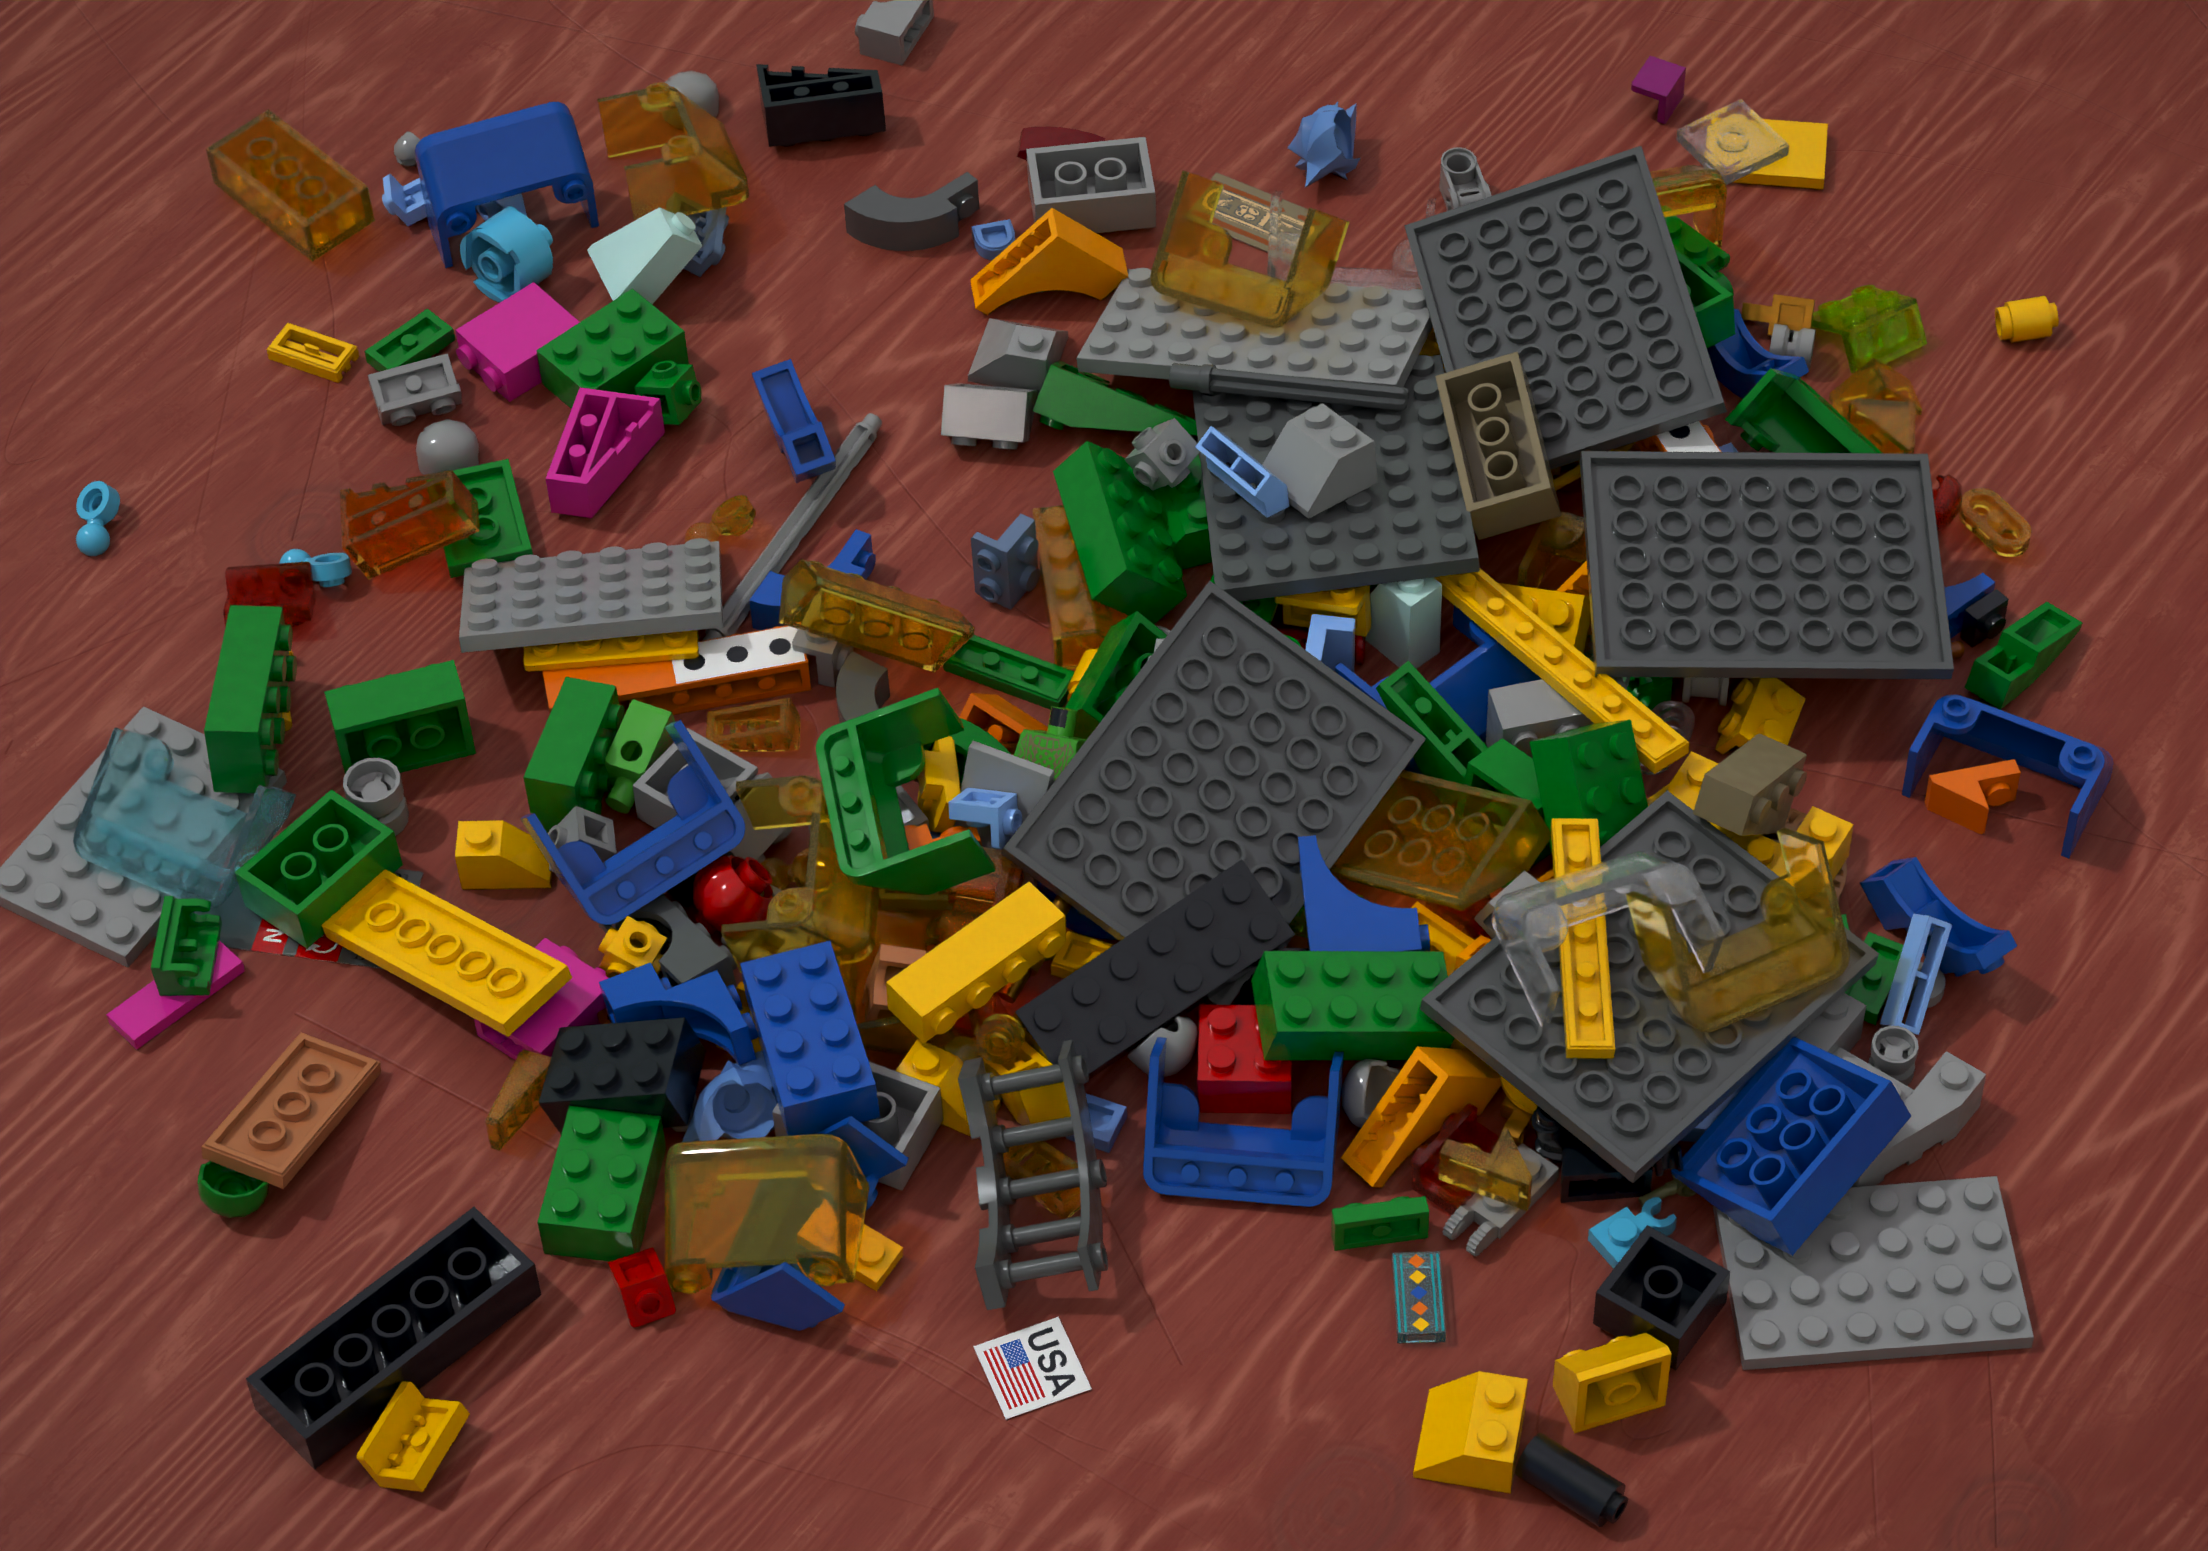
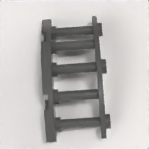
(997, 1192)

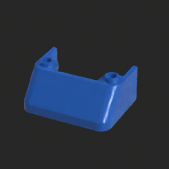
(500, 161)
(1466, 682)
(2017, 739)
(698, 835)
(1239, 1160)
(782, 1291)

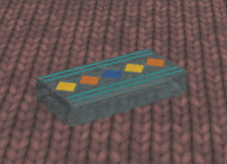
(1418, 1297)

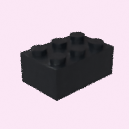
(625, 1068)

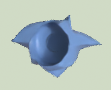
(1326, 142)
(735, 1104)

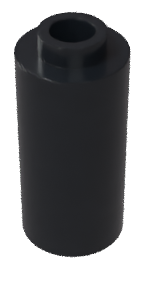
(1572, 1480)

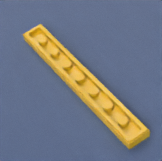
(1562, 665)

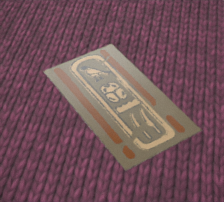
(1246, 213)

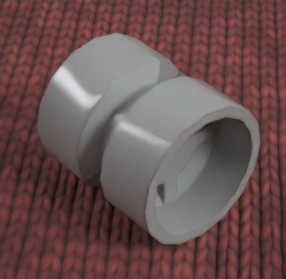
(379, 791)

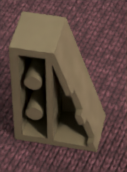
(1753, 787)

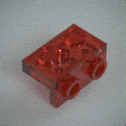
(273, 585)
(1425, 1162)

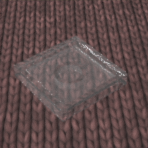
(1733, 141)

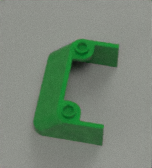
(1794, 418)
(859, 775)

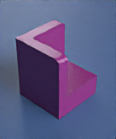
(1661, 82)

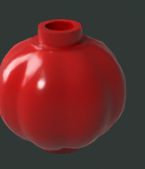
(730, 892)

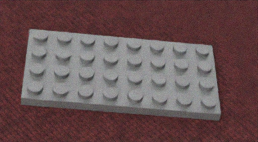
(1340, 336)

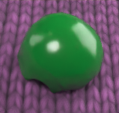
(230, 1191)

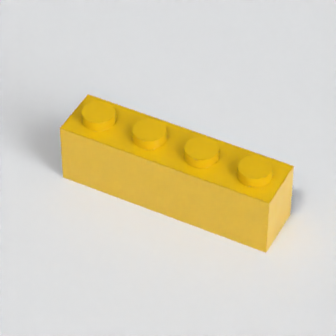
(976, 962)

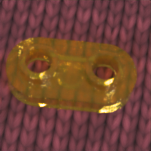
(1999, 527)

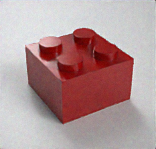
(1233, 1066)

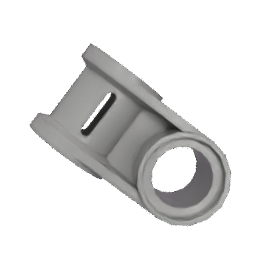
(1461, 178)

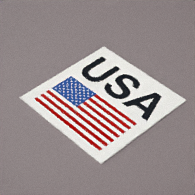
(1032, 1368)

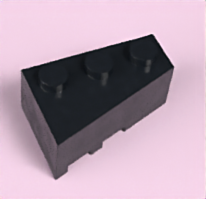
(819, 106)

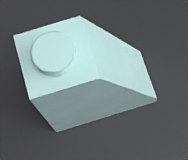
(645, 254)
(1406, 620)

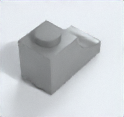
(893, 28)

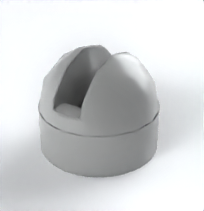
(405, 149)

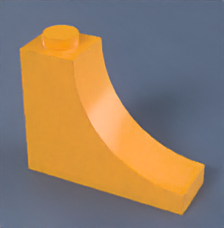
(1049, 257)
(1415, 1107)

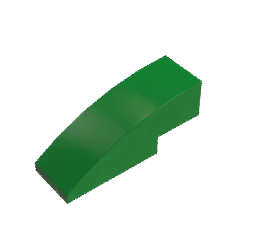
(2021, 654)

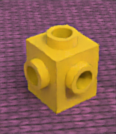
(631, 947)

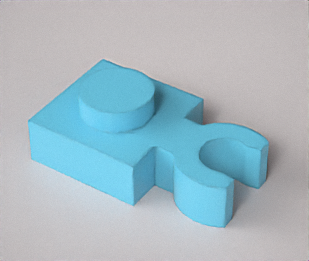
(1618, 1232)

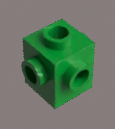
(675, 387)

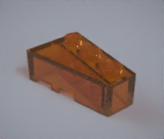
(405, 521)

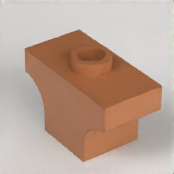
(887, 964)

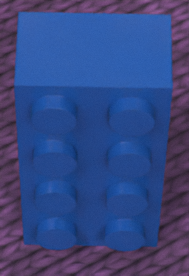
(809, 1039)

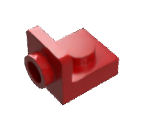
(643, 1287)

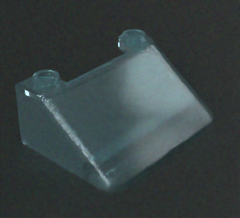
(167, 832)

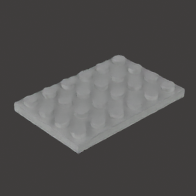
(591, 595)
(84, 900)
(1881, 1279)

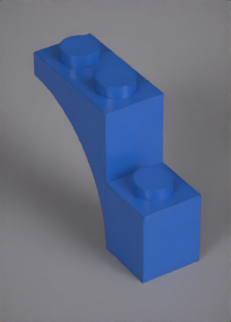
(794, 421)
(1906, 890)
(704, 1002)

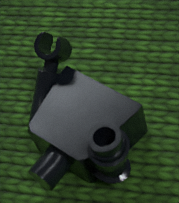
(1584, 1172)

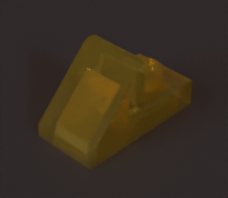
(1494, 1175)

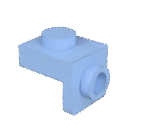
(404, 200)

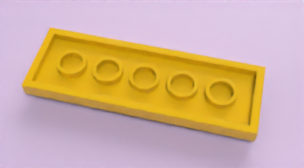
(447, 952)

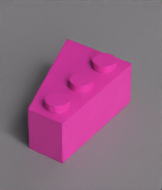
(600, 448)

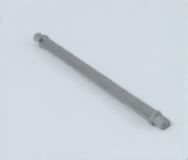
(797, 524)

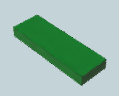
(1011, 672)

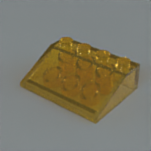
(1443, 841)

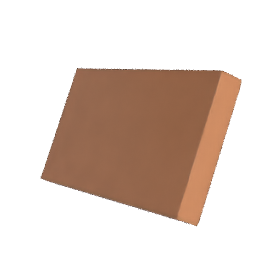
(291, 1110)

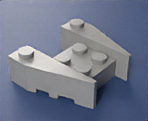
(1937, 1105)

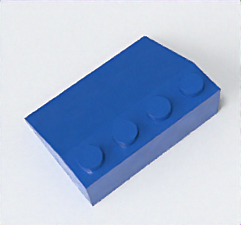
(1793, 1143)

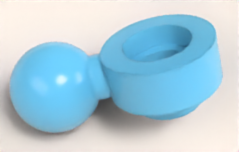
(97, 505)
(326, 568)

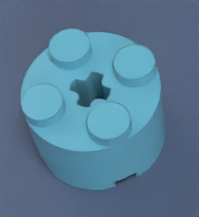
(507, 253)

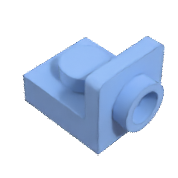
(986, 809)

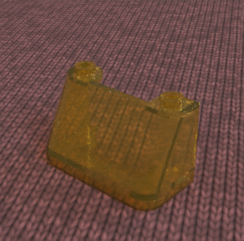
(762, 1207)

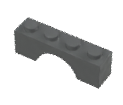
(689, 945)

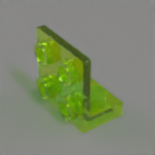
(1873, 324)

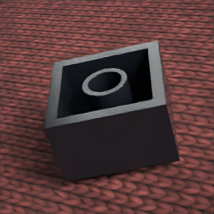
(1662, 1292)

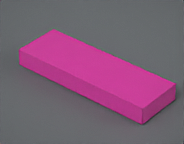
(149, 1014)

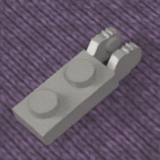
(1497, 1217)

